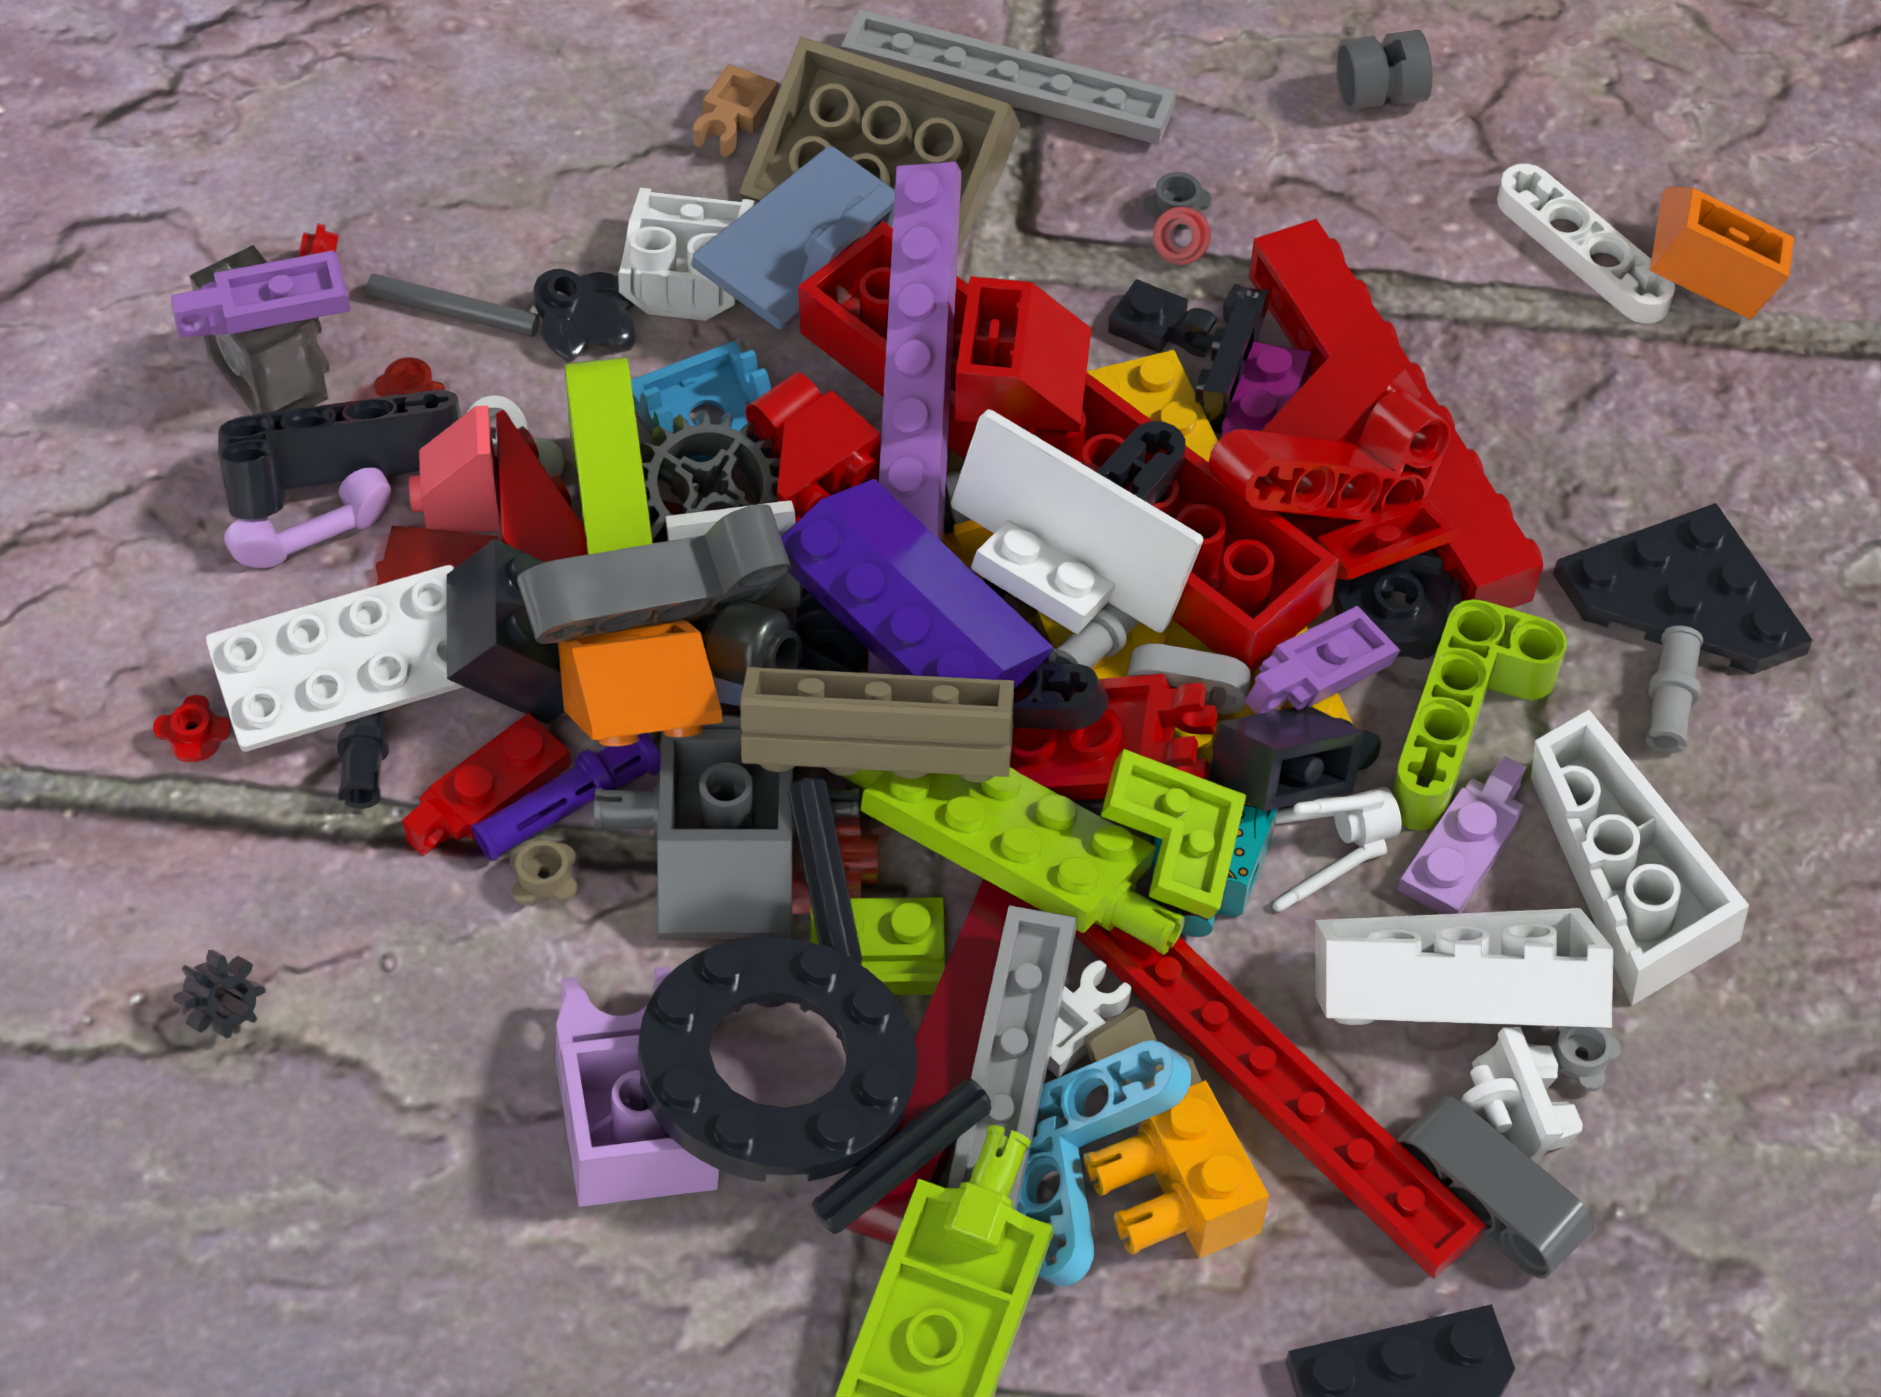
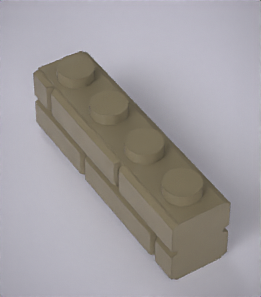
(877, 723)

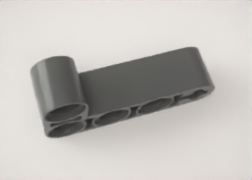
(656, 581)

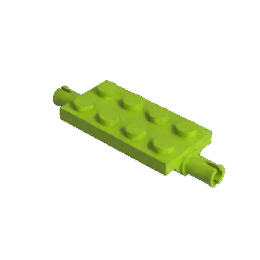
(1027, 845)
(952, 1286)

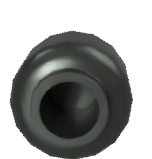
(750, 637)

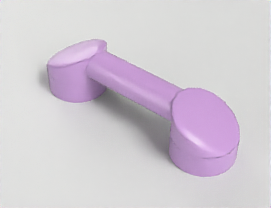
(259, 546)

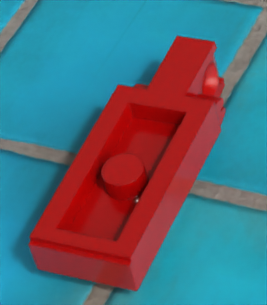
(485, 783)

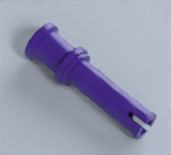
(540, 809)

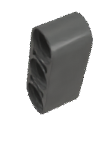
(1522, 1205)

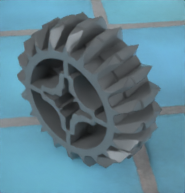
(732, 448)

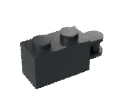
(1290, 756)

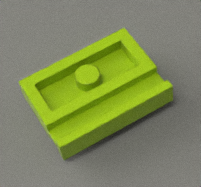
(901, 941)

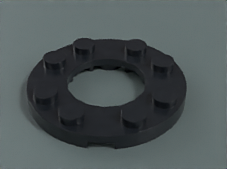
(768, 1139)

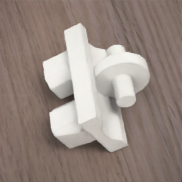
(1514, 1097)

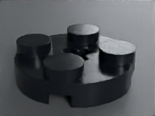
(1427, 589)

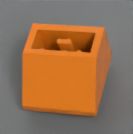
(1719, 251)
(639, 683)

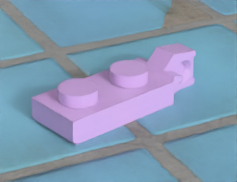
(1466, 841)

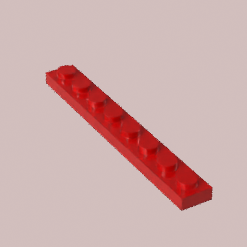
(1294, 1097)

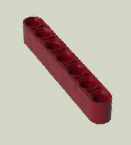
(947, 1042)

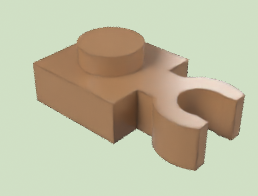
(734, 103)

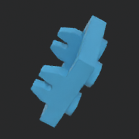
(715, 377)

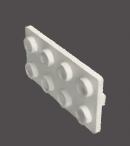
(1067, 533)
(334, 659)

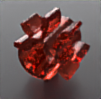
(858, 854)

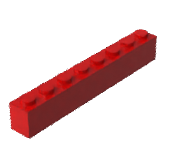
(1317, 309)

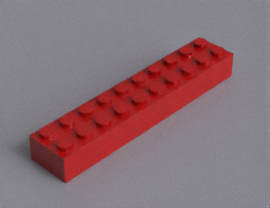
(1255, 570)

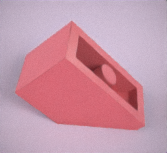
(459, 477)

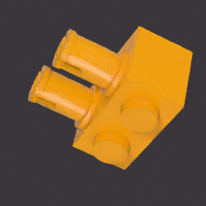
(1201, 1169)

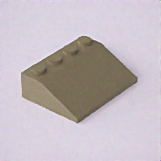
(881, 122)

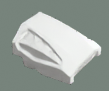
(660, 249)

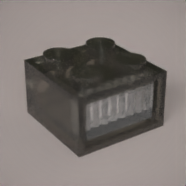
(270, 365)

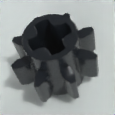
(201, 985)

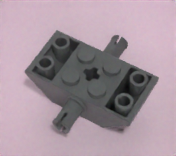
(719, 836)

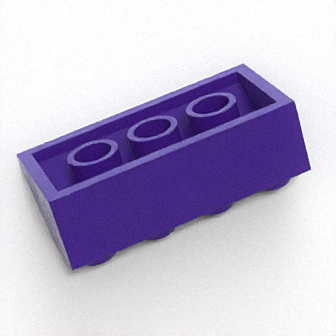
(907, 591)

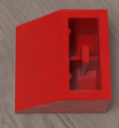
(1021, 356)
(825, 453)

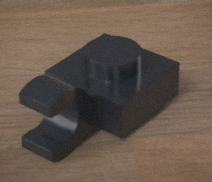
(1158, 317)

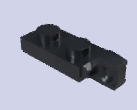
(1244, 315)

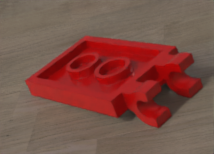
(1137, 719)

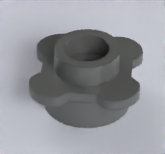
(1177, 190)

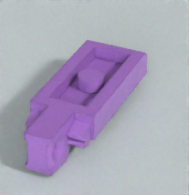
(263, 296)
(1321, 662)

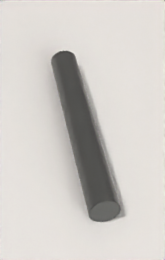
(453, 305)

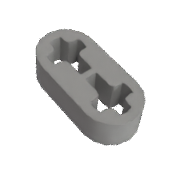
(1223, 676)

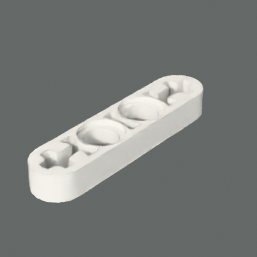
(1541, 191)

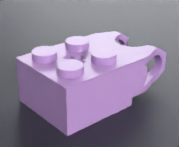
(611, 1132)

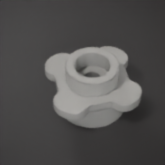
(1598, 1046)

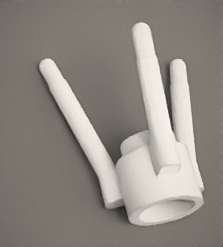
(1359, 818)

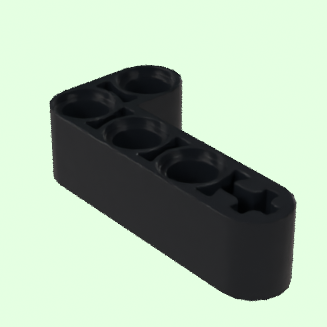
(325, 445)

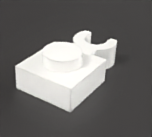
(1081, 1014)

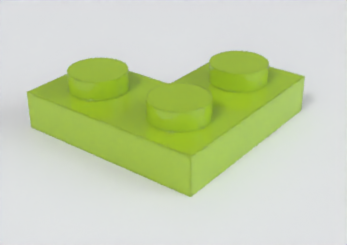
(1191, 818)

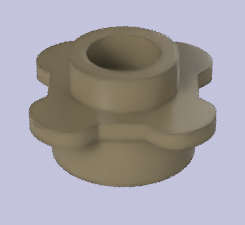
(543, 857)

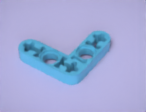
(1059, 1142)

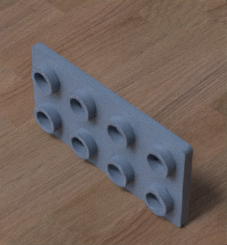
(795, 234)

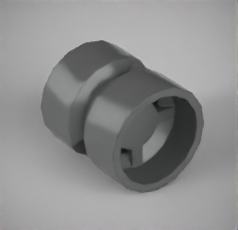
(1377, 71)

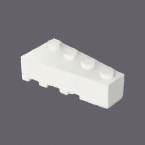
(1633, 860)
(1466, 969)

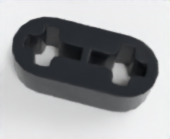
(1156, 476)

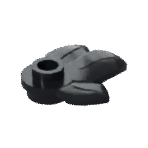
(589, 314)

